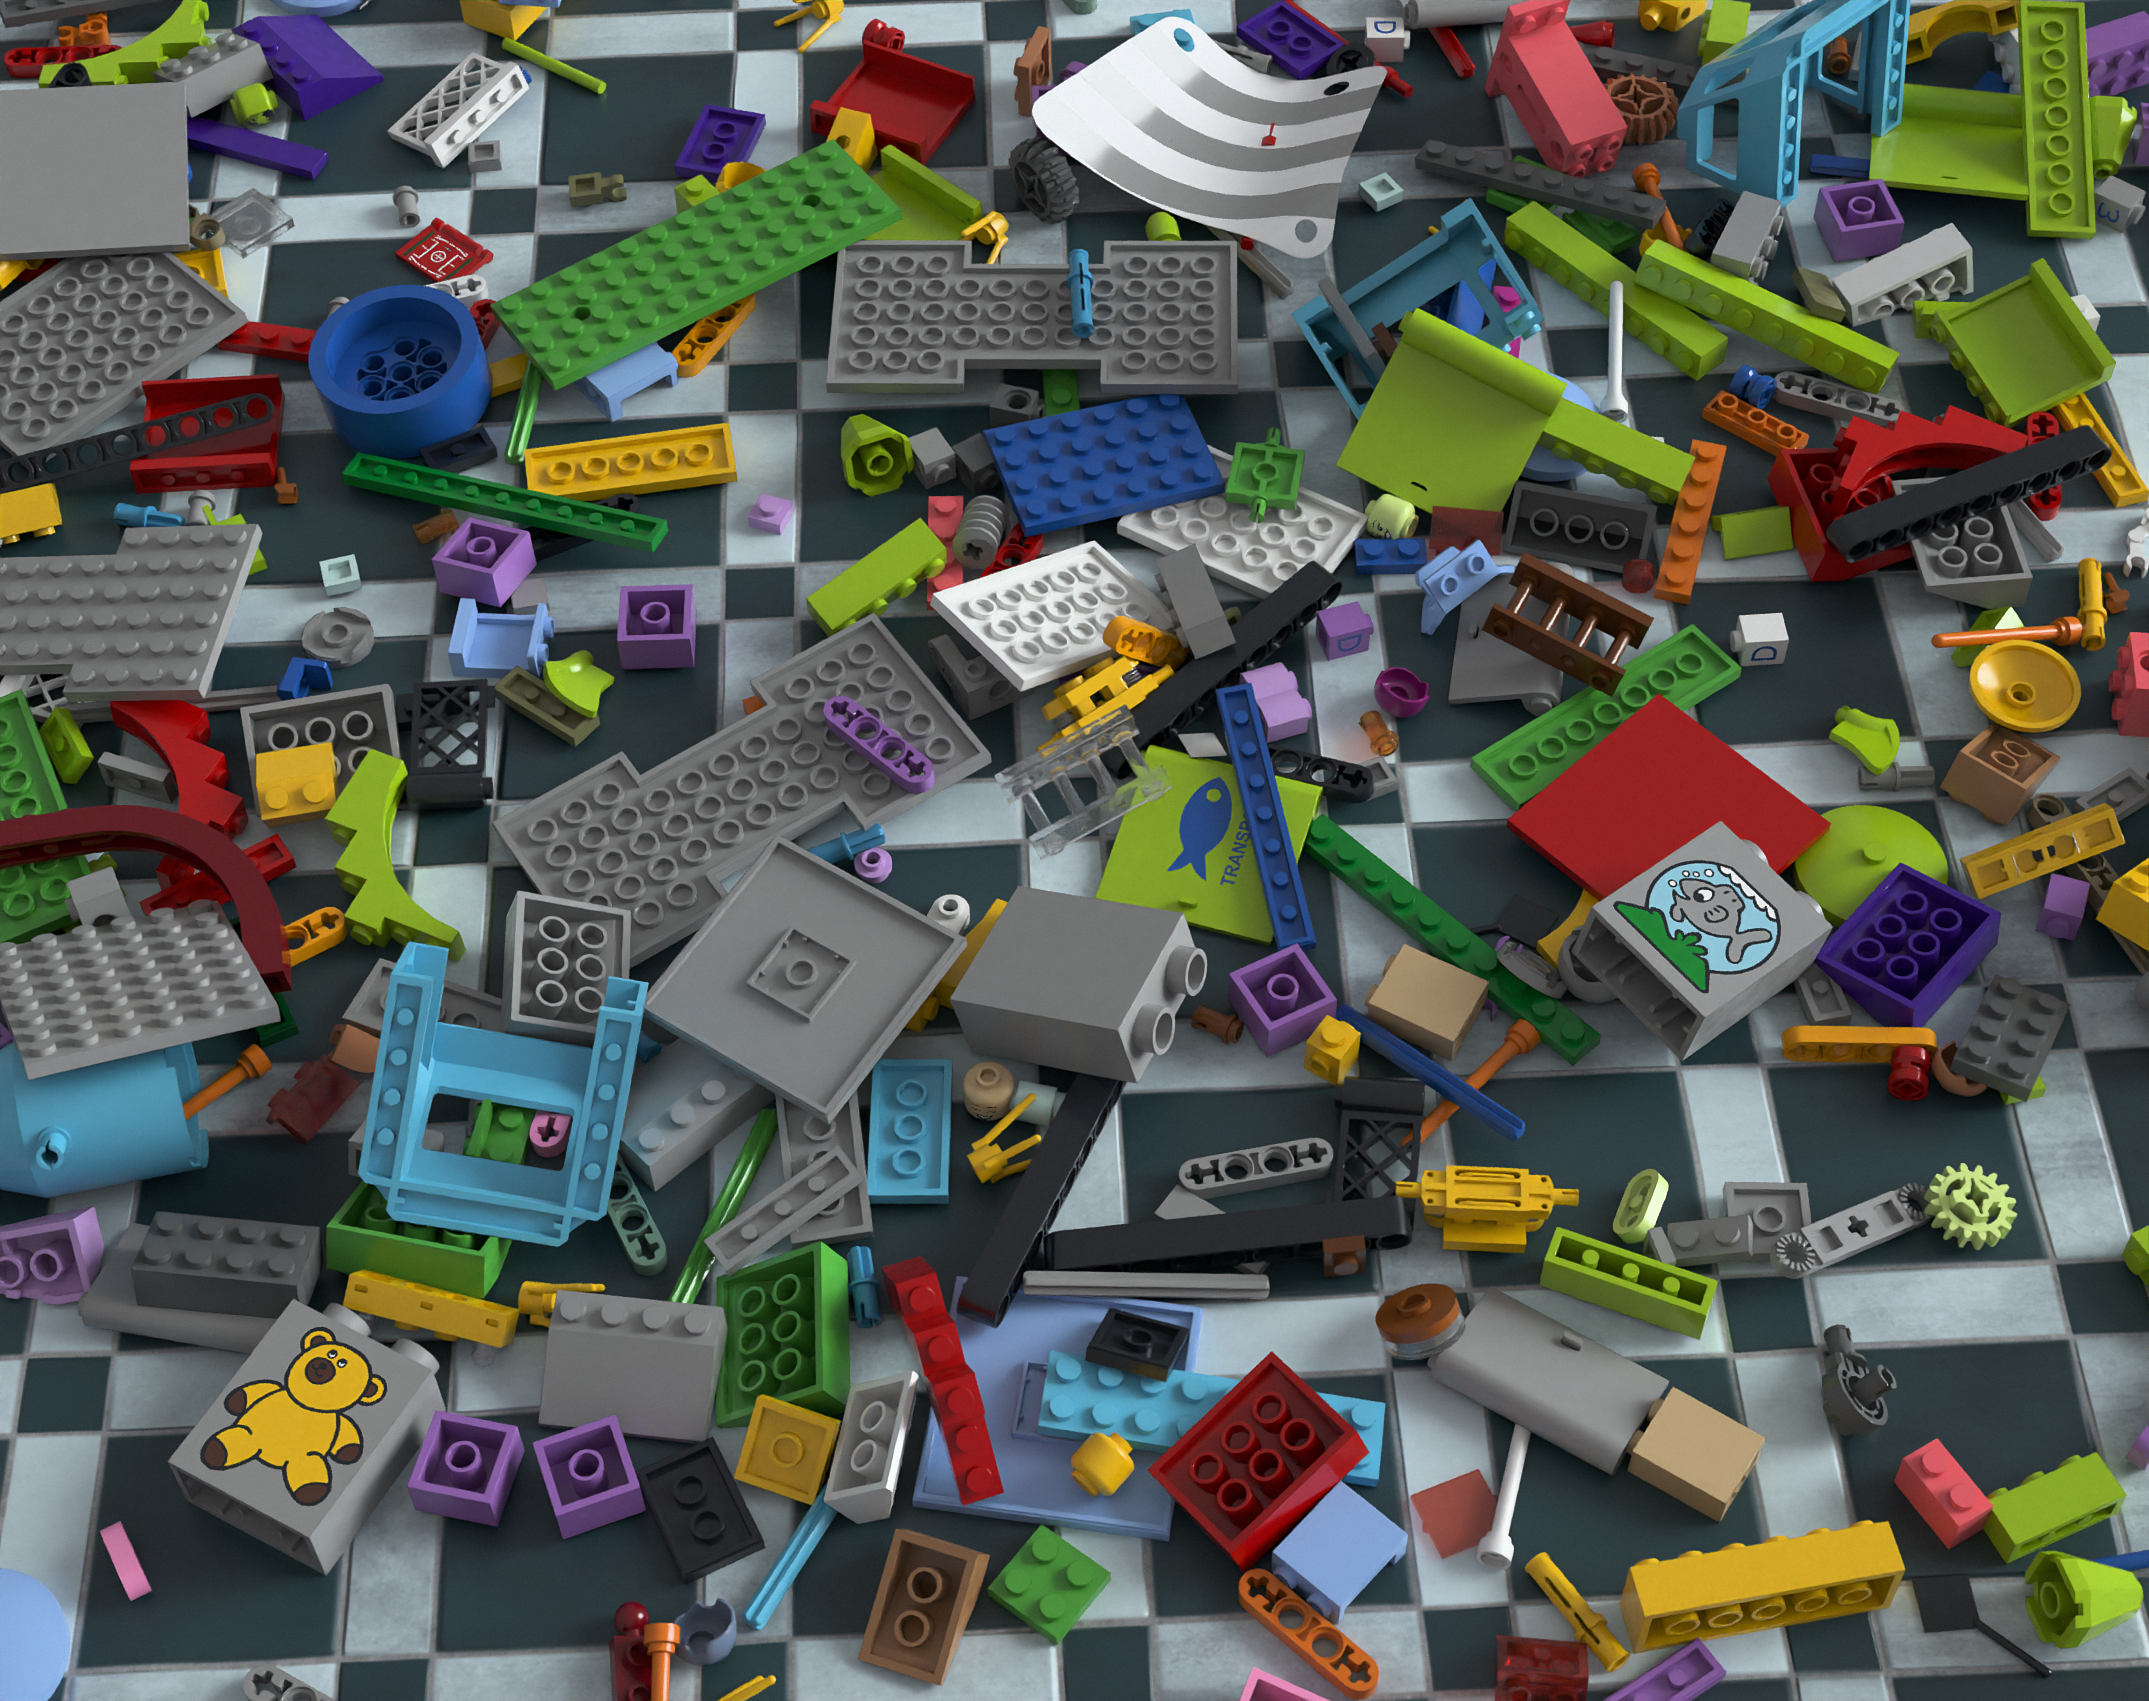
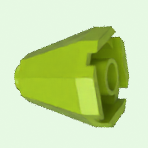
(2110, 133)
(874, 455)
(2078, 1598)

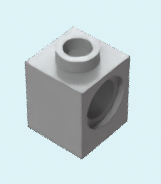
(932, 458)

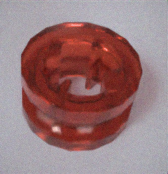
(1640, 568)

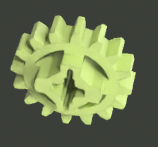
(1970, 1206)

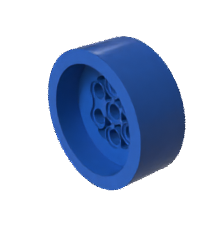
(400, 370)

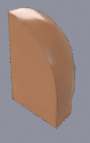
(354, 1048)

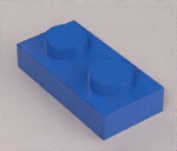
(1389, 556)

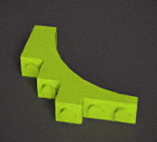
(139, 60)
(364, 824)

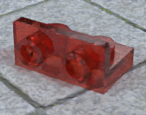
(1464, 526)
(313, 1099)
(1540, 1670)

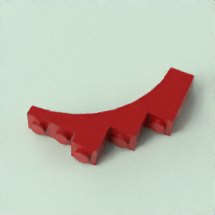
(1912, 442)
(179, 737)
(946, 1376)

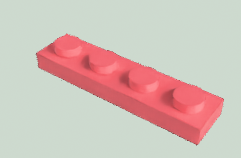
(944, 521)

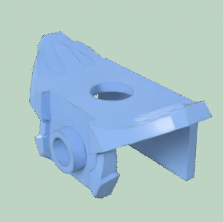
(1452, 579)

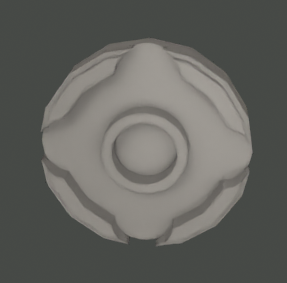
(338, 637)
(1532, 970)

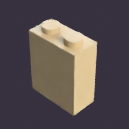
(1427, 1001)
(1694, 1453)

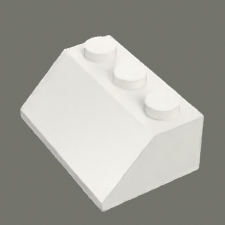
(871, 1447)

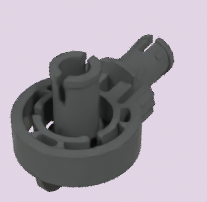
(1851, 1392)

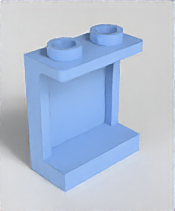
(626, 377)
(497, 643)
(1337, 1551)

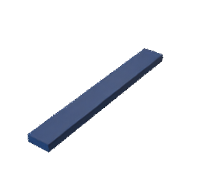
(1265, 818)

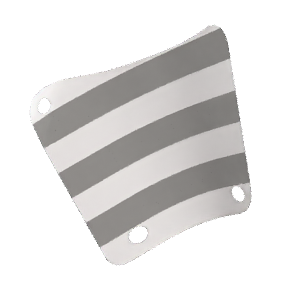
(1192, 129)

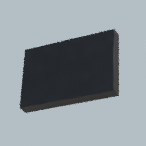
(699, 1510)

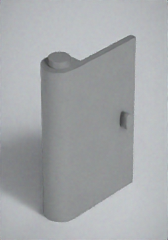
(1494, 669)
(113, 1307)
(1549, 1380)

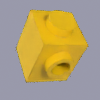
(1332, 1050)

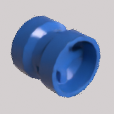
(1753, 387)

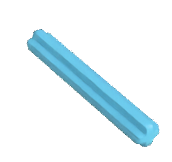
(789, 1563)

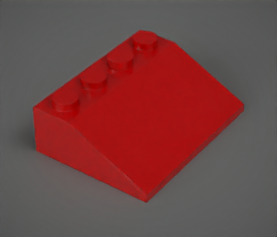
(1802, 482)
(1259, 1461)

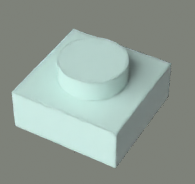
(1381, 192)
(340, 575)

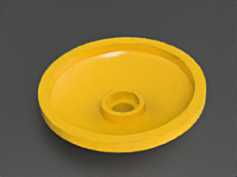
(2024, 686)

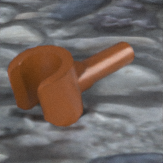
(286, 491)
(2115, 599)

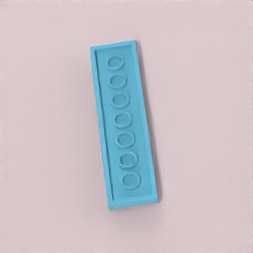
(1156, 1414)

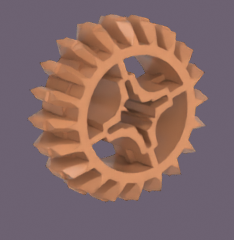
(1645, 106)

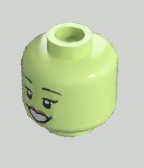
(1391, 518)

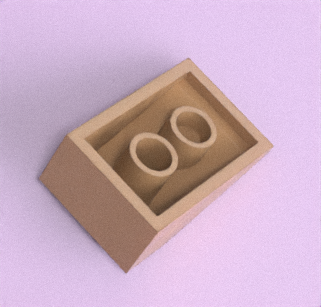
(1998, 773)
(922, 1605)

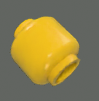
(1102, 1464)

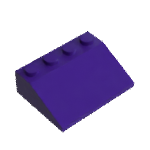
(309, 62)
(1909, 947)

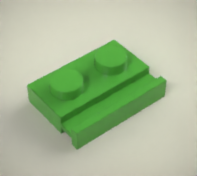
(1604, 232)

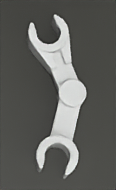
(2135, 550)

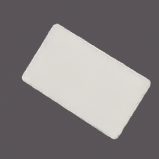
(1202, 745)

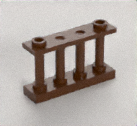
(1579, 600)

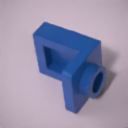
(302, 676)

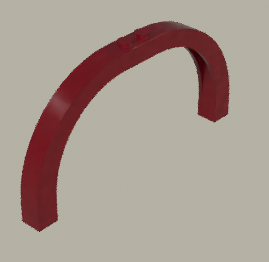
(170, 835)

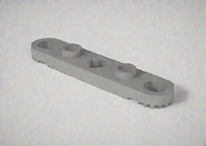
(1831, 1240)

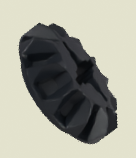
(1353, 55)

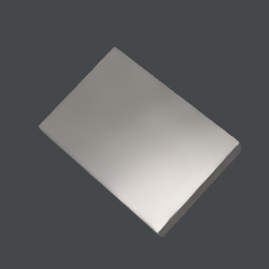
(1352, 326)

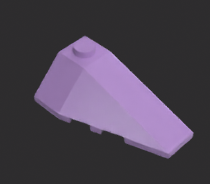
(51, 1256)

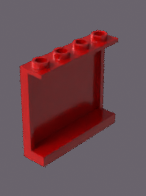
(908, 100)
(222, 462)

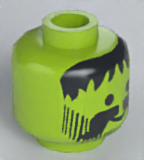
(253, 105)

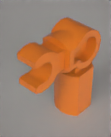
(91, 33)

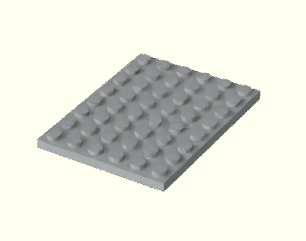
(91, 335)
(129, 988)

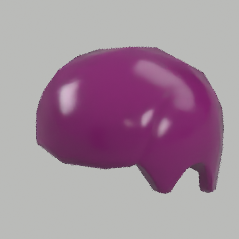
(1400, 692)

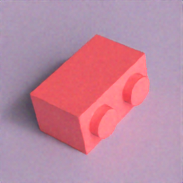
(1943, 1493)

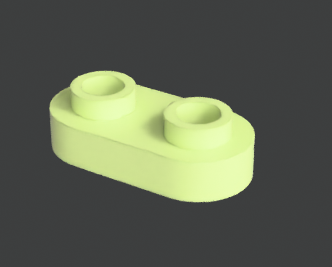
(1640, 1206)

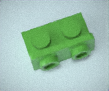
(500, 1132)

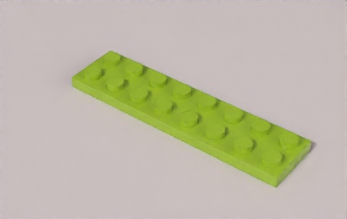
(2056, 119)

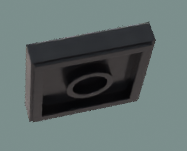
(1137, 1344)

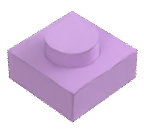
(771, 513)

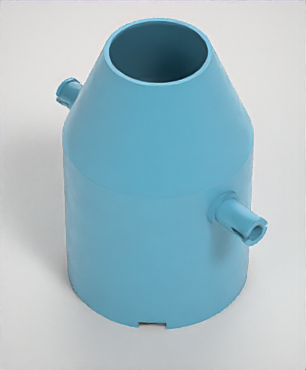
(99, 1123)

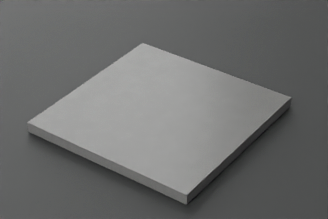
(93, 171)
(802, 978)

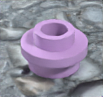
(873, 872)

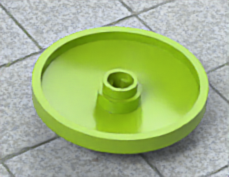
(1860, 854)

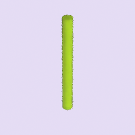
(554, 65)

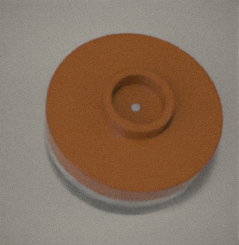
(1420, 1321)

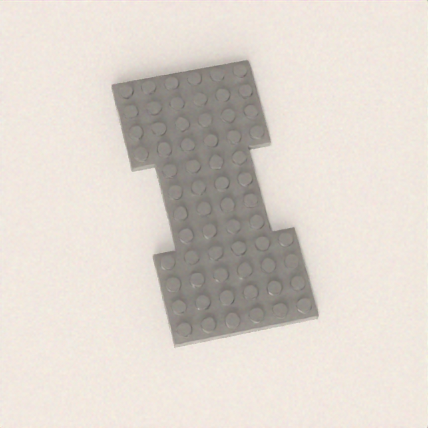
(923, 314)
(131, 619)
(685, 825)

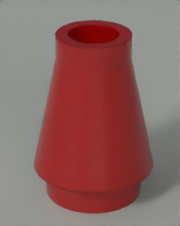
(1595, 33)

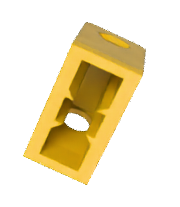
(1669, 13)
(855, 136)

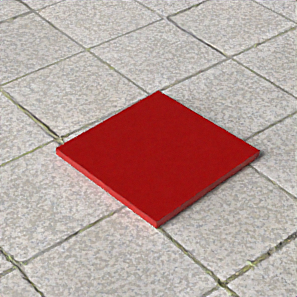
(1653, 792)

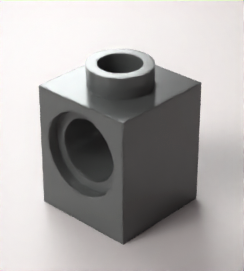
(1014, 406)
(975, 464)

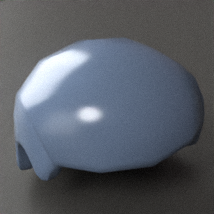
(706, 1633)

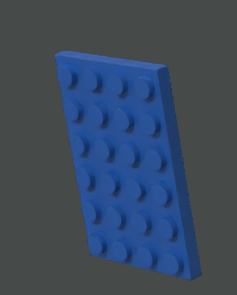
(1103, 462)

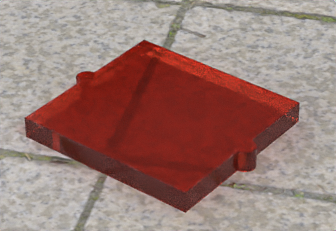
(1456, 1512)

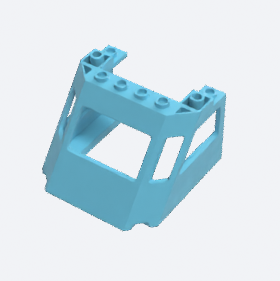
(1784, 65)
(1414, 280)
(434, 1057)

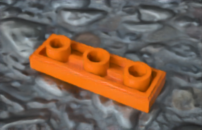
(1753, 424)

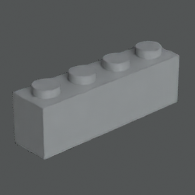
(1193, 602)

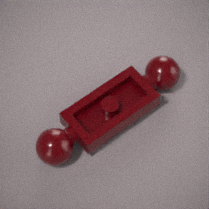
(628, 1656)

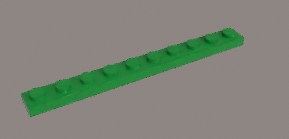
(506, 502)
(1447, 938)

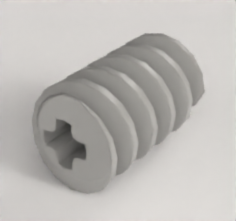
(980, 532)

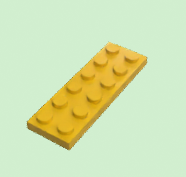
(633, 463)

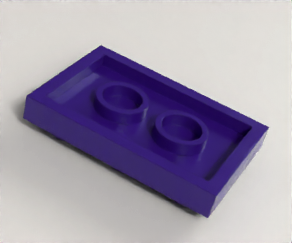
(1290, 38)
(717, 139)

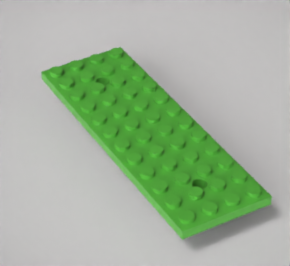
(694, 263)

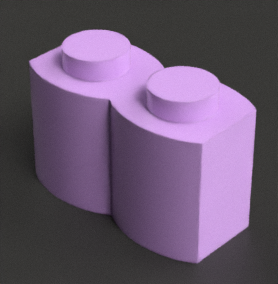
(1278, 701)

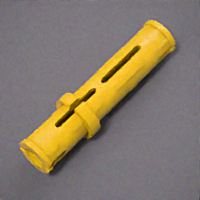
(2091, 612)
(1588, 1626)

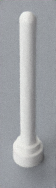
(1614, 404)
(1496, 1547)

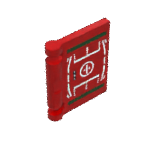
(443, 253)

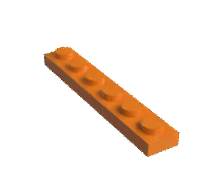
(1690, 523)

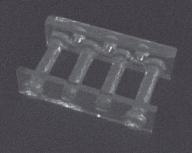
(1067, 754)

